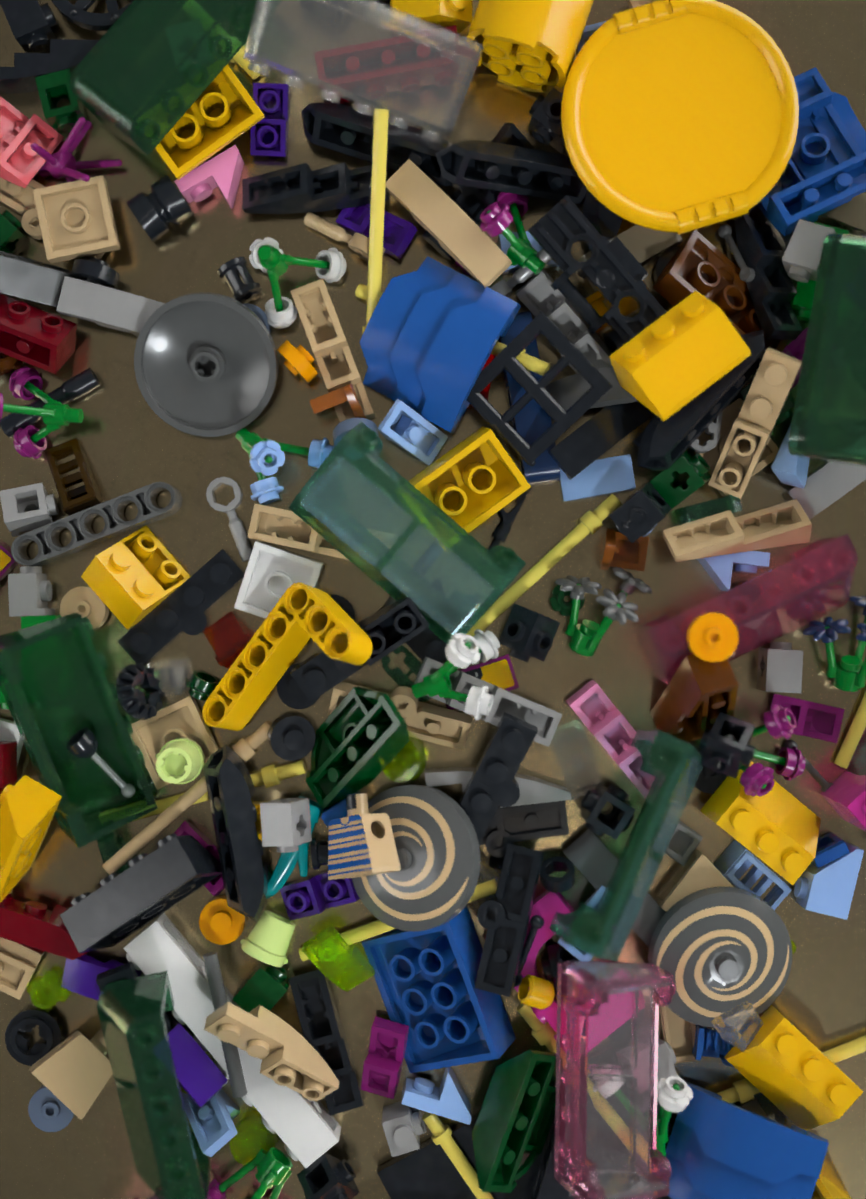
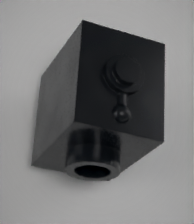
(640, 512)

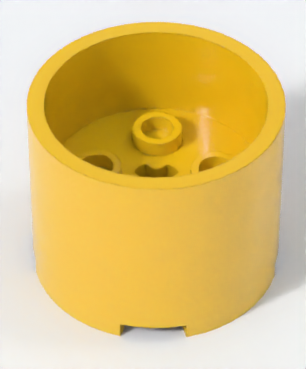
(529, 40)

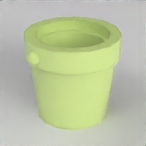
(180, 761)
(269, 939)

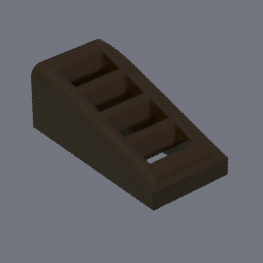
(80, 497)

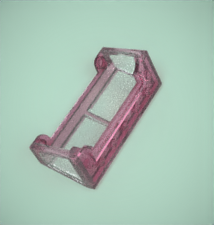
(609, 1079)

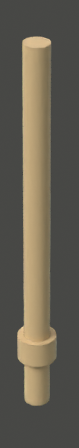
(242, 748)

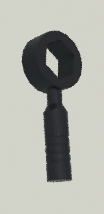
(548, 866)

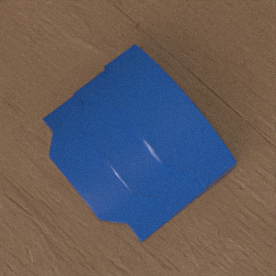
(825, 161)
(433, 340)
(739, 1154)

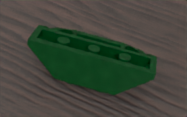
(355, 745)
(514, 1119)

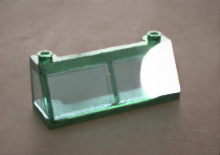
(402, 536)
(606, 929)

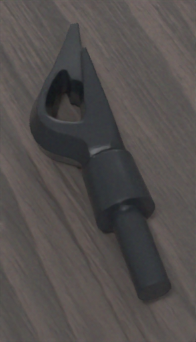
(507, 519)

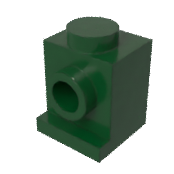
(54, 93)

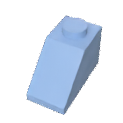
(830, 887)

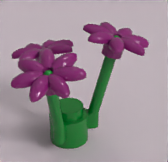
(272, 1167)

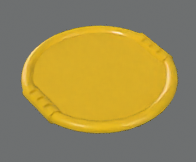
(679, 114)

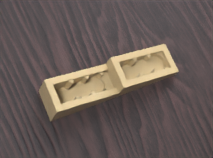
(727, 534)

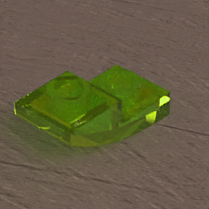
(337, 960)

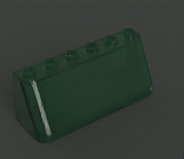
(159, 64)
(832, 381)
(52, 691)
(149, 1087)

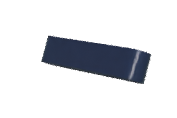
(532, 419)

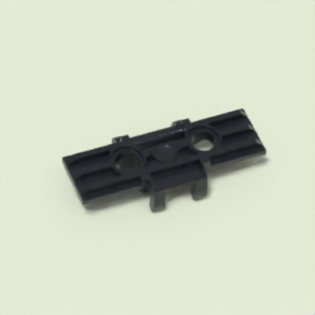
(609, 269)

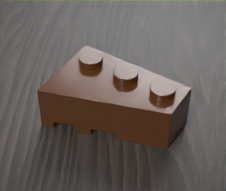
(696, 698)

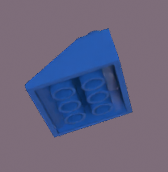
(430, 987)

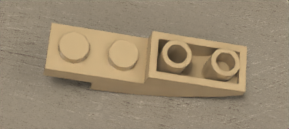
(755, 422)
(283, 1051)

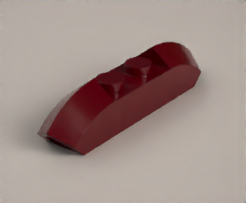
(36, 927)

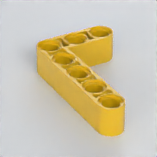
(296, 618)

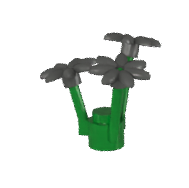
(588, 634)

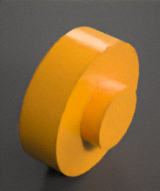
(298, 361)
(712, 637)
(220, 922)

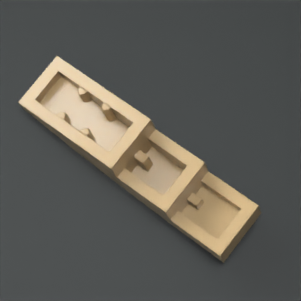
(448, 223)
(329, 345)
(288, 530)

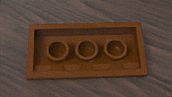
(708, 271)

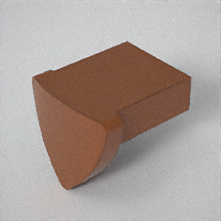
(337, 397)
(619, 552)

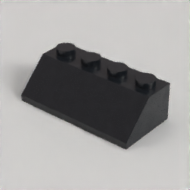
(139, 893)

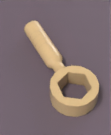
(358, 242)

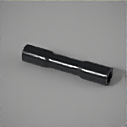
(69, 391)

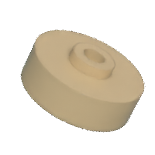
(86, 603)

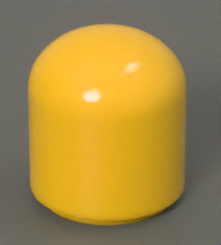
(540, 992)

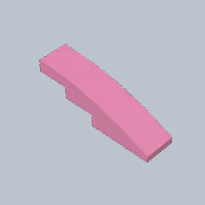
(611, 732)

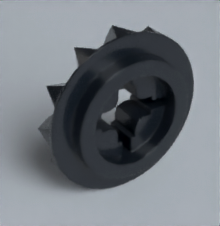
(132, 699)
(19, 1042)

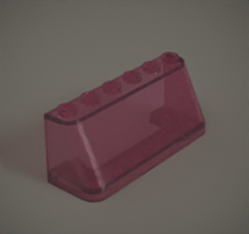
(763, 607)

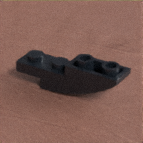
(387, 630)

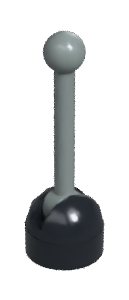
(84, 745)

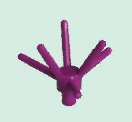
(63, 163)

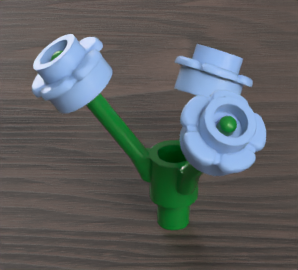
(268, 455)

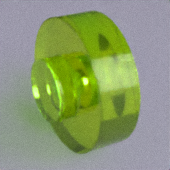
(408, 763)
(251, 1138)

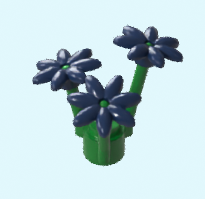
(849, 672)

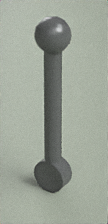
(746, 274)
(825, 785)

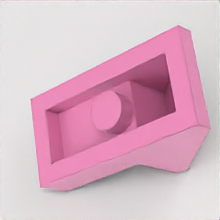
(221, 172)

